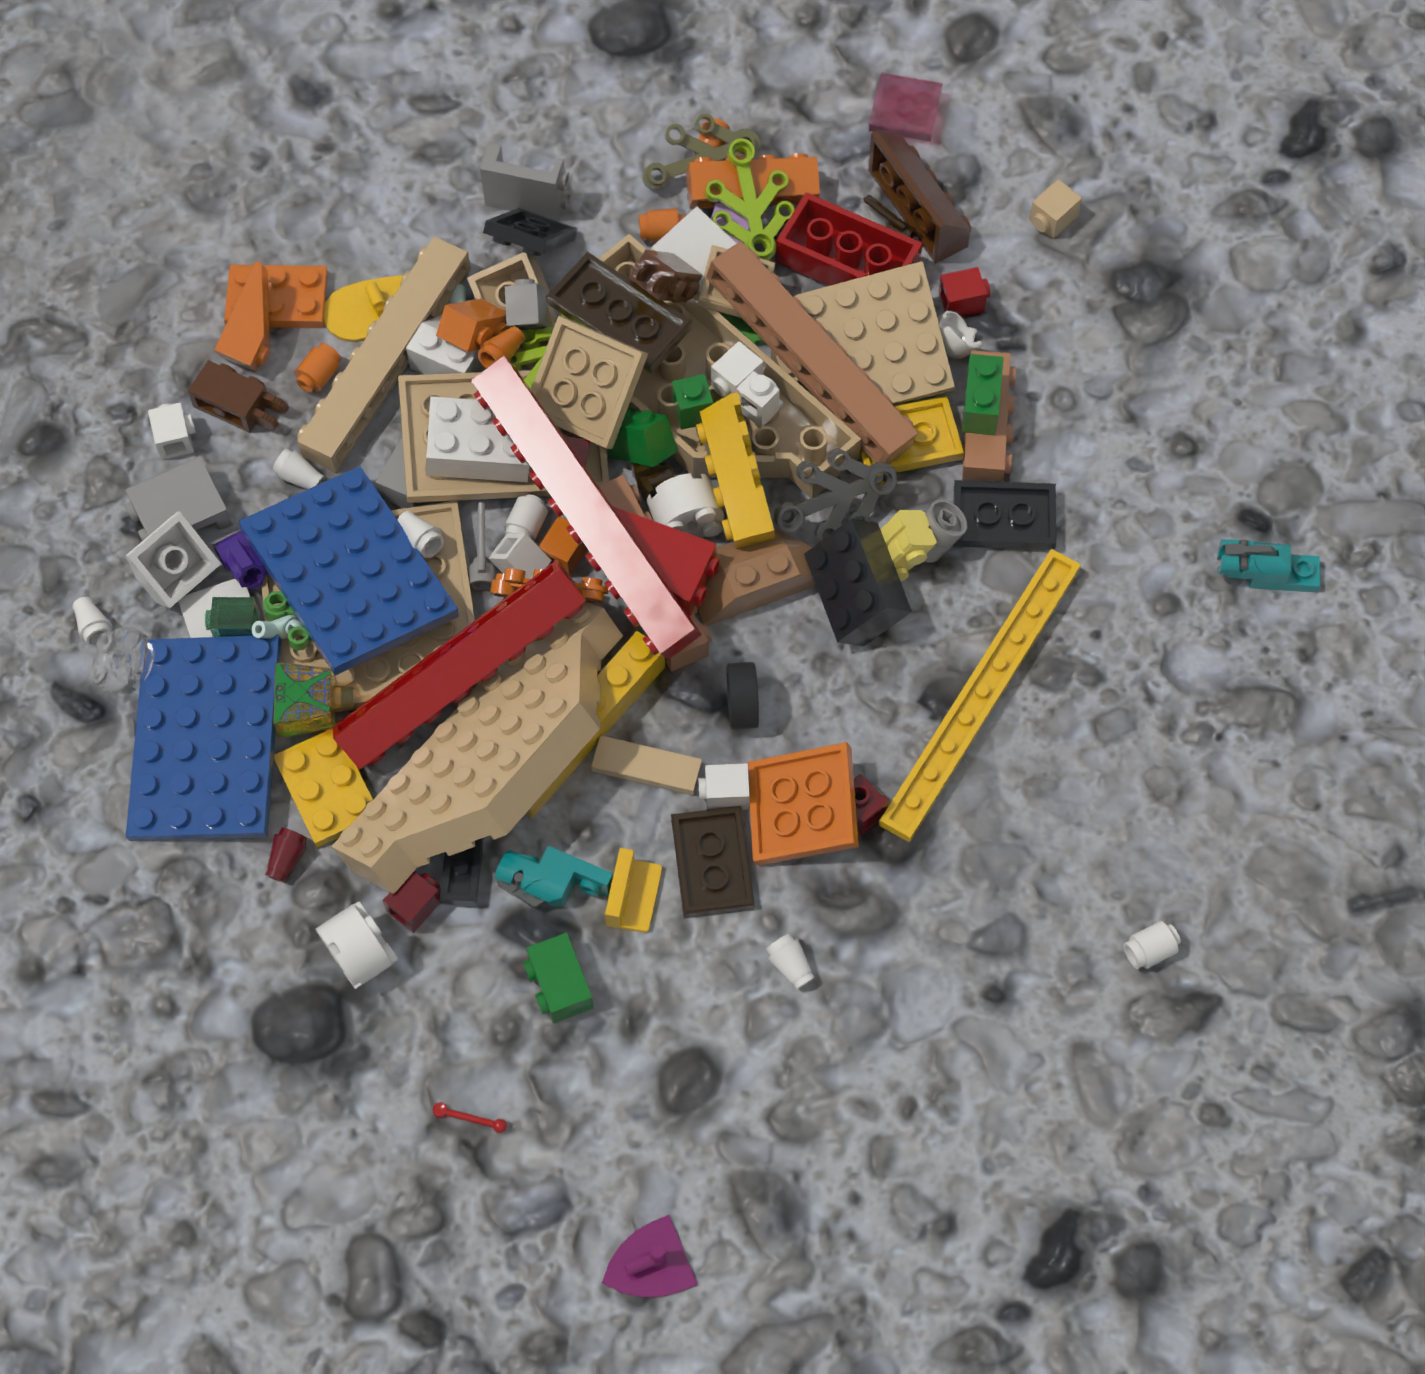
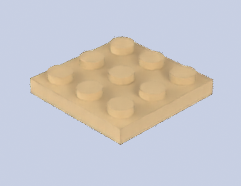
(587, 381)

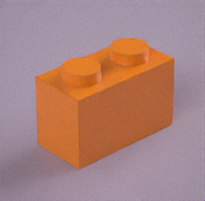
(471, 323)

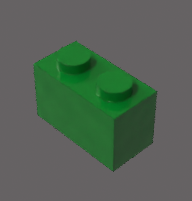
(982, 394)
(644, 438)
(558, 977)

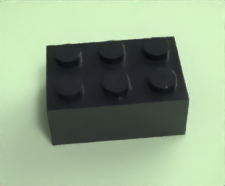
(857, 582)

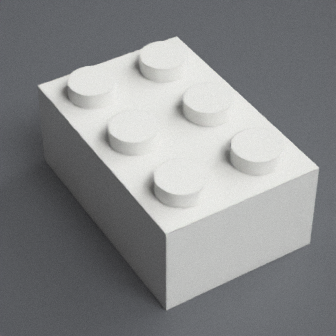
(467, 443)

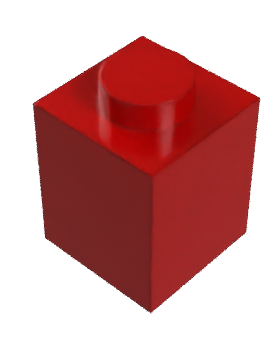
(964, 291)

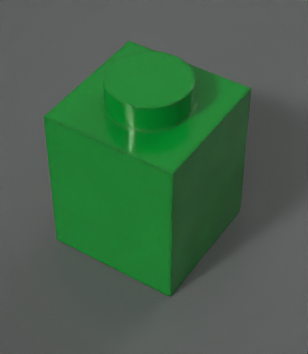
(689, 398)

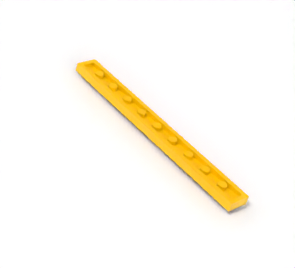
(979, 696)

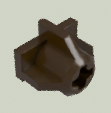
(650, 477)

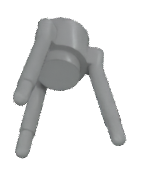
(482, 570)

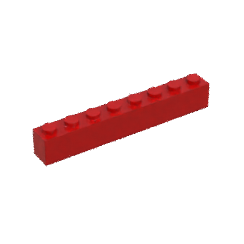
(458, 665)

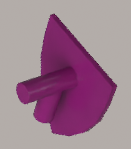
(650, 1263)

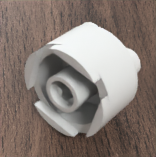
(687, 505)
(356, 944)

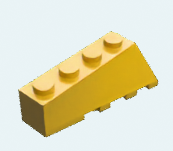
(736, 472)

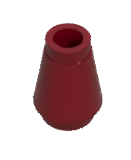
(285, 853)

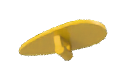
(357, 305)

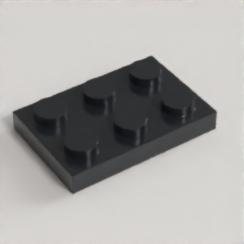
(530, 231)
(1007, 514)

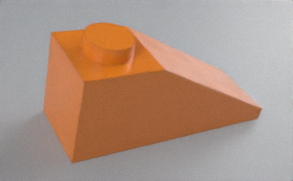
(247, 329)

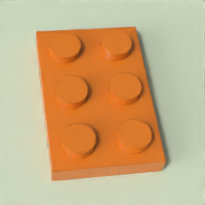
(294, 294)

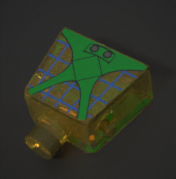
(307, 699)

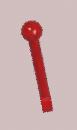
(440, 1111)

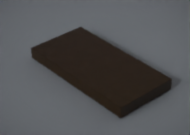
(620, 309)

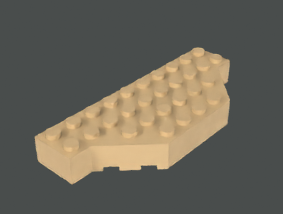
(795, 434)
(487, 756)

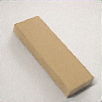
(646, 765)

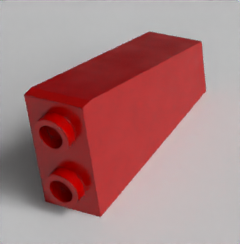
(678, 556)

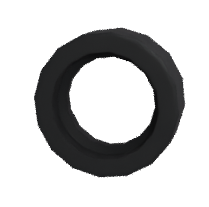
(742, 695)

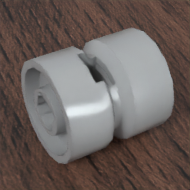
(947, 526)

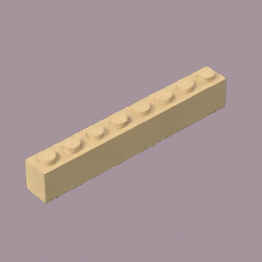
(382, 355)

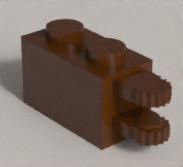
(666, 276)
(234, 398)

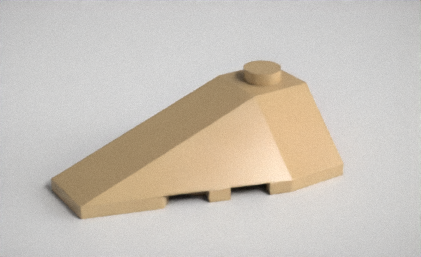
(491, 284)

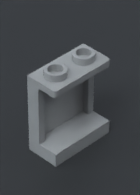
(516, 186)
(181, 489)

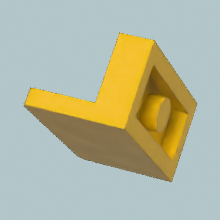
(632, 893)

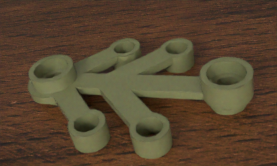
(699, 147)

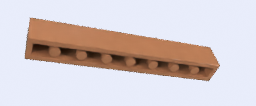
(811, 353)

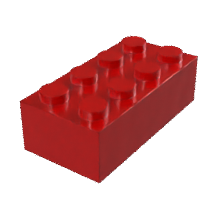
(839, 244)

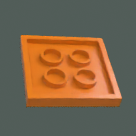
(802, 804)

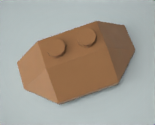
(755, 576)

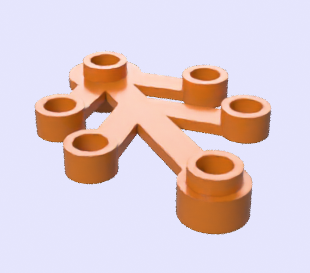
(515, 578)

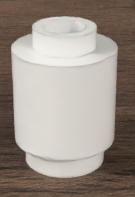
(526, 516)
(1152, 945)

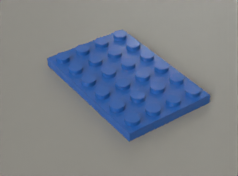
(348, 570)
(204, 740)

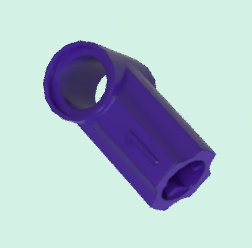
(241, 560)

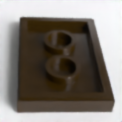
(712, 862)

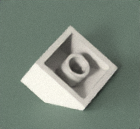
(436, 356)
(171, 561)

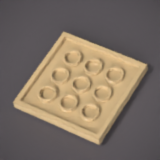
(887, 330)

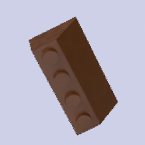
(917, 196)

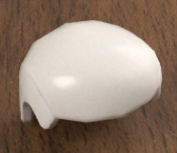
(956, 335)

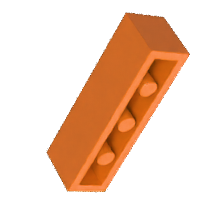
(799, 168)

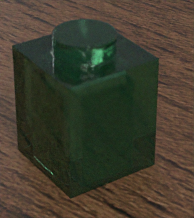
(231, 616)

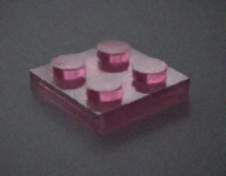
(905, 106)

